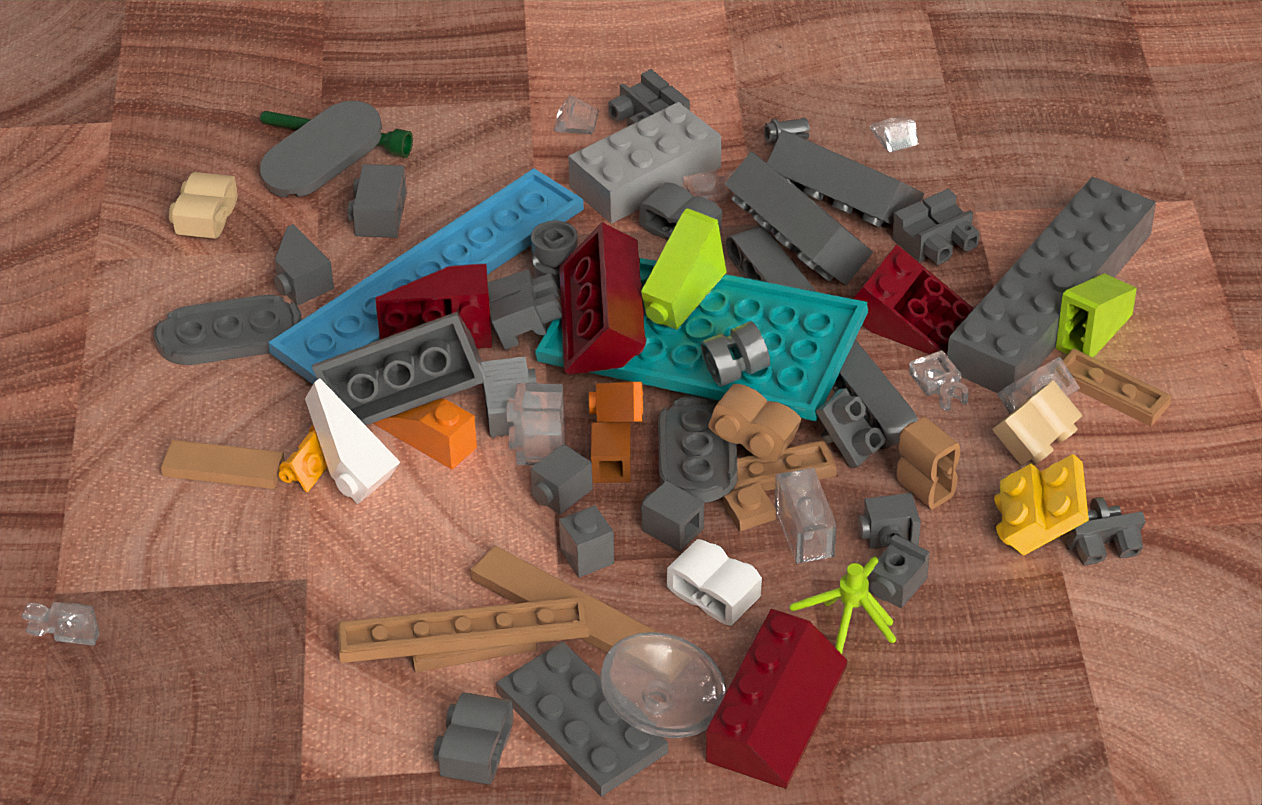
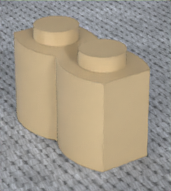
(204, 205)
(1038, 423)

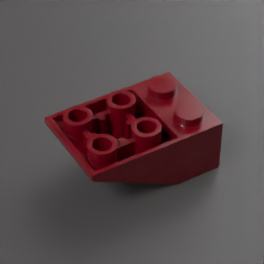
(438, 295)
(911, 304)

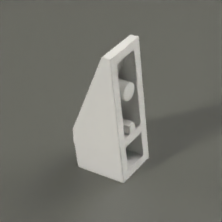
(350, 449)

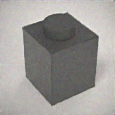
(561, 479)
(672, 516)
(586, 541)

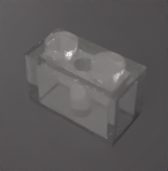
(537, 421)
(805, 515)

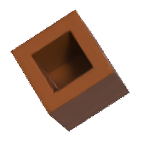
(611, 452)

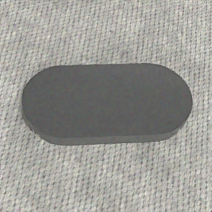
(321, 149)
(224, 329)
(692, 453)

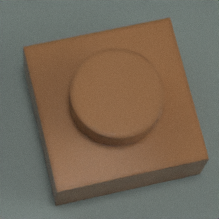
(749, 507)

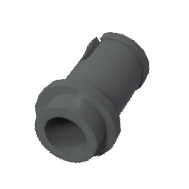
(797, 127)

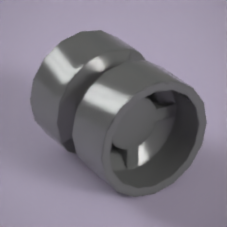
(551, 246)
(747, 348)

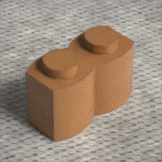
(754, 422)
(928, 462)

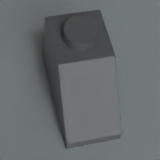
(301, 268)

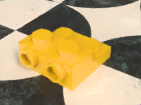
(1041, 504)

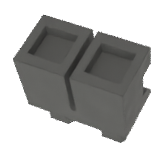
(644, 99)
(934, 228)
(522, 305)

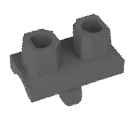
(848, 427)
(1104, 527)

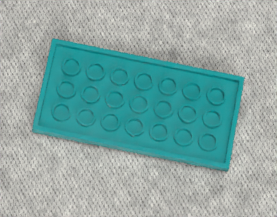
(803, 331)

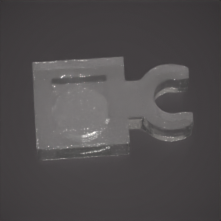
(709, 186)
(940, 376)
(66, 621)

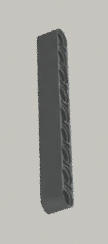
(762, 259)

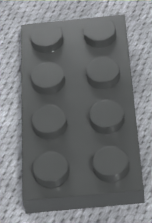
(570, 712)

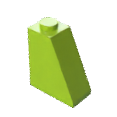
(685, 270)
(1094, 314)

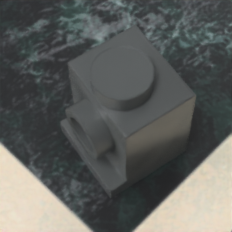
(889, 516)
(899, 571)

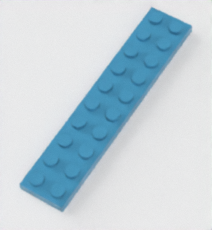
(483, 235)

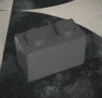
(378, 201)

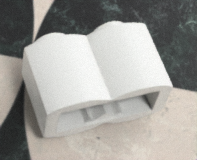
(714, 582)

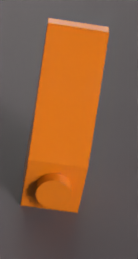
(617, 402)
(436, 430)

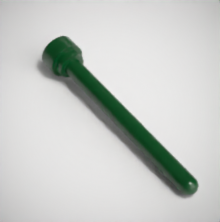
(397, 142)

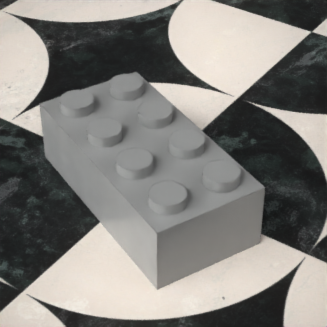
(639, 159)

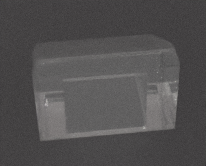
(576, 117)
(896, 133)

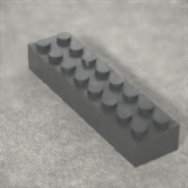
(1020, 316)

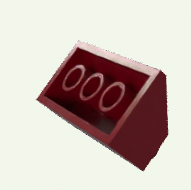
(602, 302)
(775, 700)

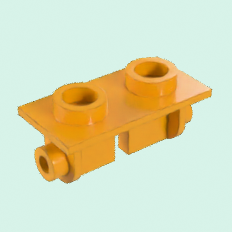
(306, 463)

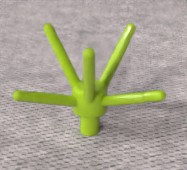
(853, 593)

